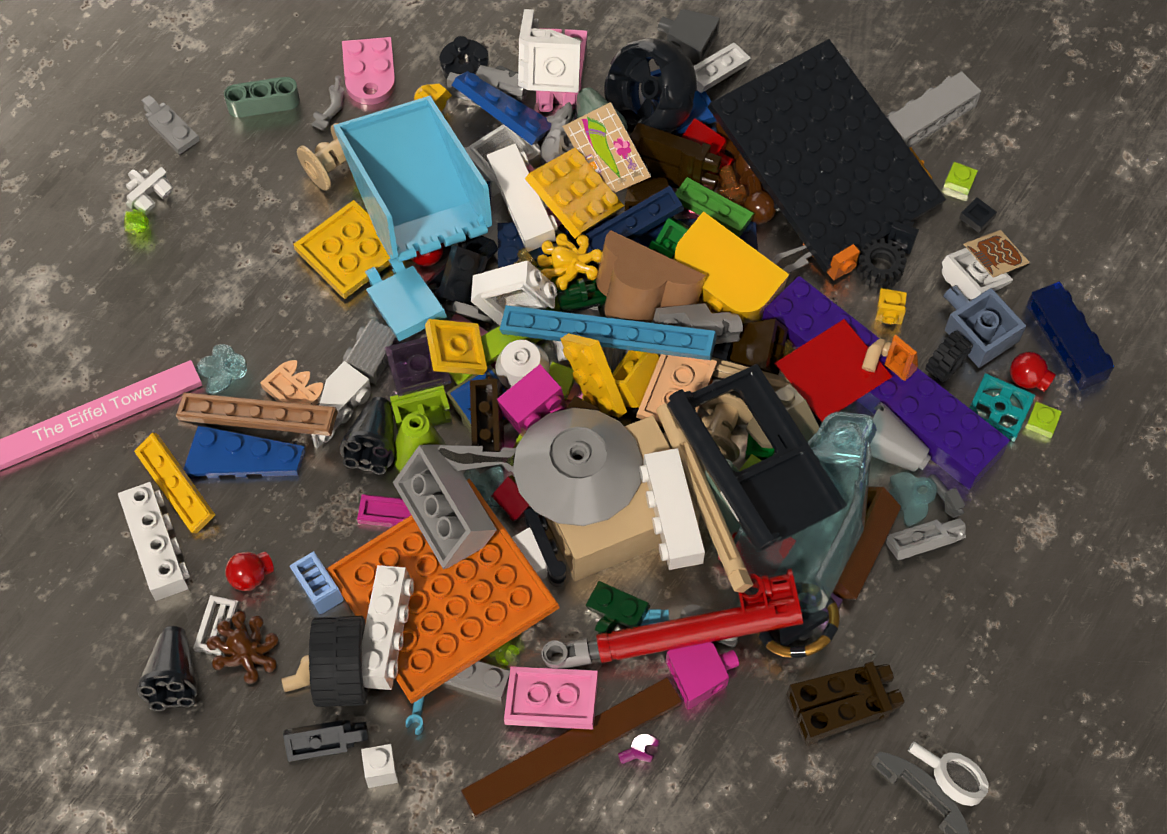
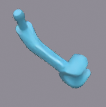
(416, 716)

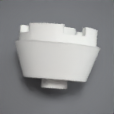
(518, 360)

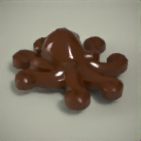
(243, 647)

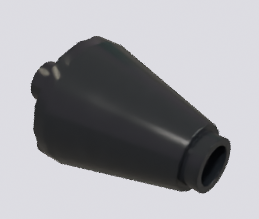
(370, 438)
(169, 672)

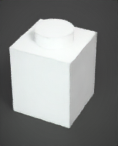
(379, 765)

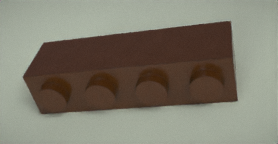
(879, 518)

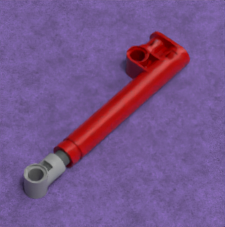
(769, 609)

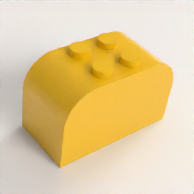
(735, 273)

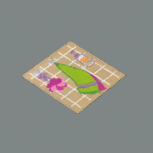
(607, 147)

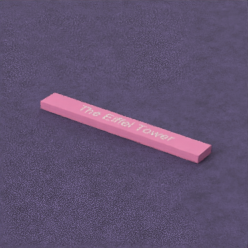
(98, 414)

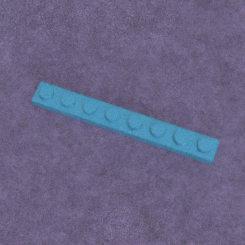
(610, 332)

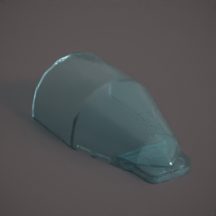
(824, 549)

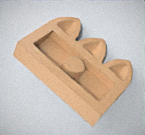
(290, 388)

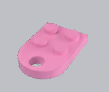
(369, 66)

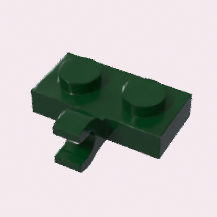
(616, 607)

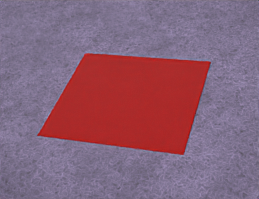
(830, 370)

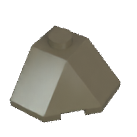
(798, 410)

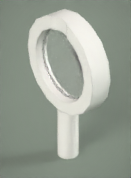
(955, 775)

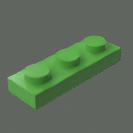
(727, 213)

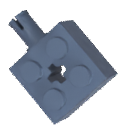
(984, 323)

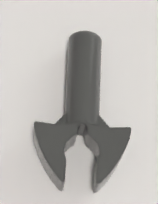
(951, 497)

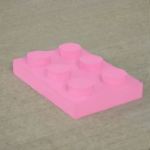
(551, 697)

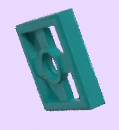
(1024, 397)

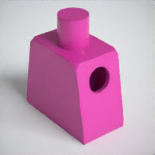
(700, 671)

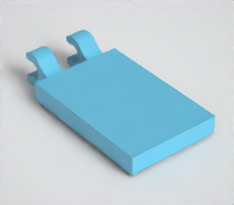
(403, 300)

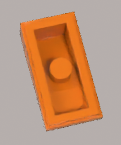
(901, 358)

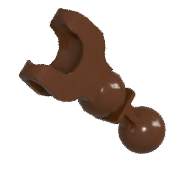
(758, 201)

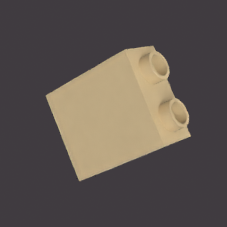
(625, 534)

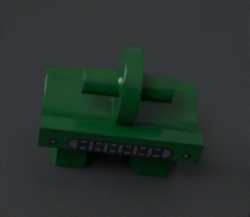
(580, 296)

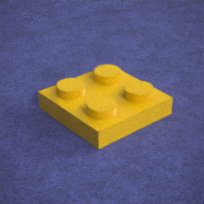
(455, 347)

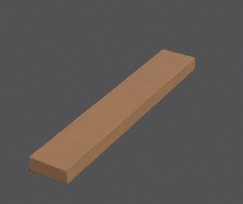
(257, 414)

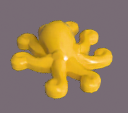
(568, 260)

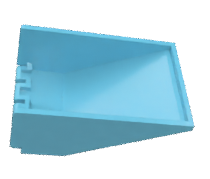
(415, 178)

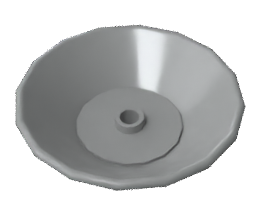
(575, 489)

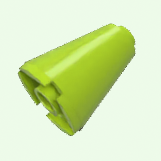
(414, 431)

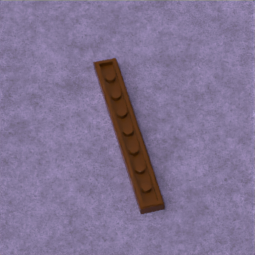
(570, 748)

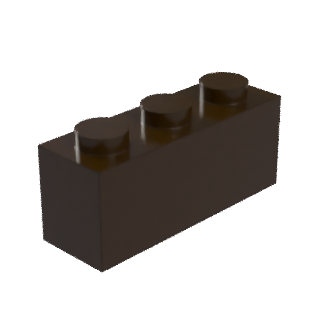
(486, 415)

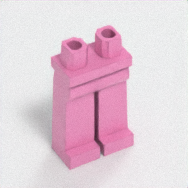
(548, 98)

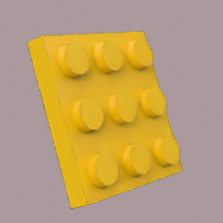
(574, 192)
(344, 249)

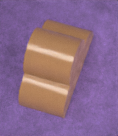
(643, 280)

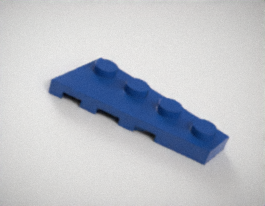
(509, 111)
(231, 453)

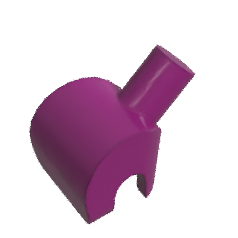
(638, 749)

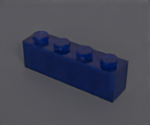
(1070, 335)

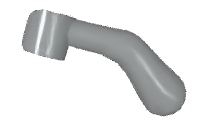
(336, 94)

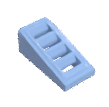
(325, 597)

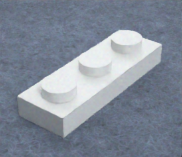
(720, 66)

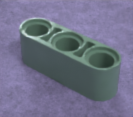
(261, 97)

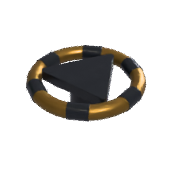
(803, 632)

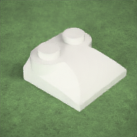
(969, 275)

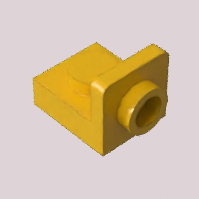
(891, 306)

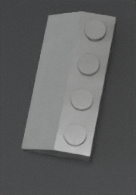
(443, 506)

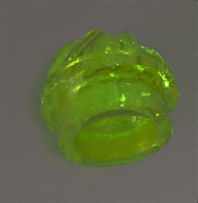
(135, 221)

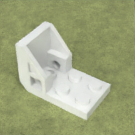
(547, 58)

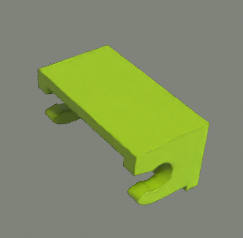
(428, 402)

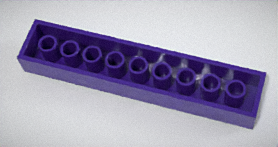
(954, 433)

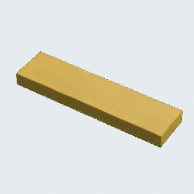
(174, 483)

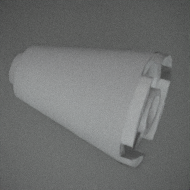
(896, 442)

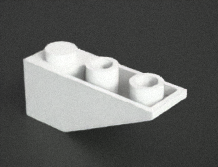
(345, 391)

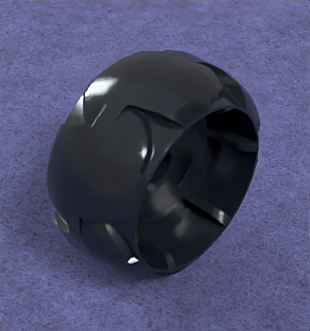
(673, 88)

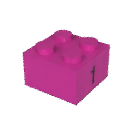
(531, 399)

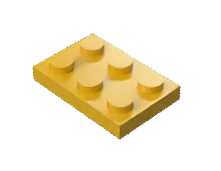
(593, 374)

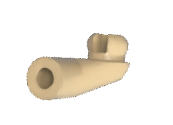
(873, 354)
(300, 679)

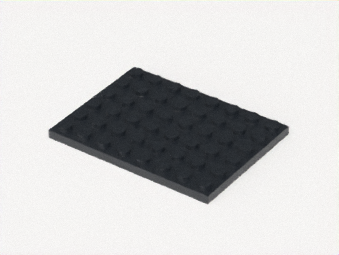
(826, 153)

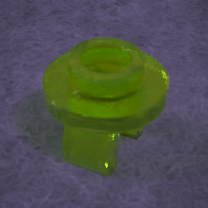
(499, 653)

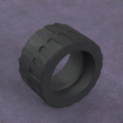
(337, 661)

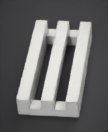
(224, 602)

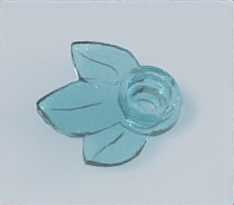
(219, 368)
(486, 482)
(906, 494)

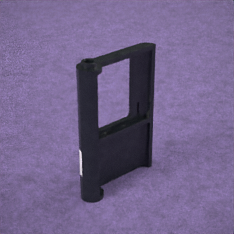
(773, 495)

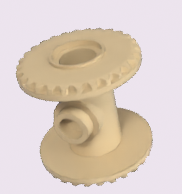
(324, 160)
(723, 416)

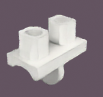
(139, 196)

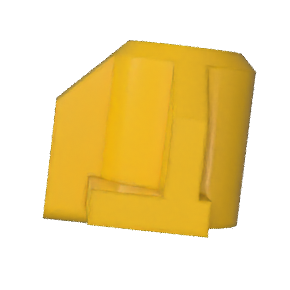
(436, 91)

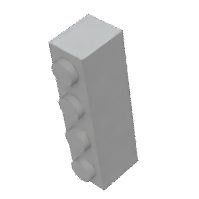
(935, 108)

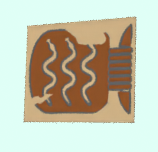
(996, 253)

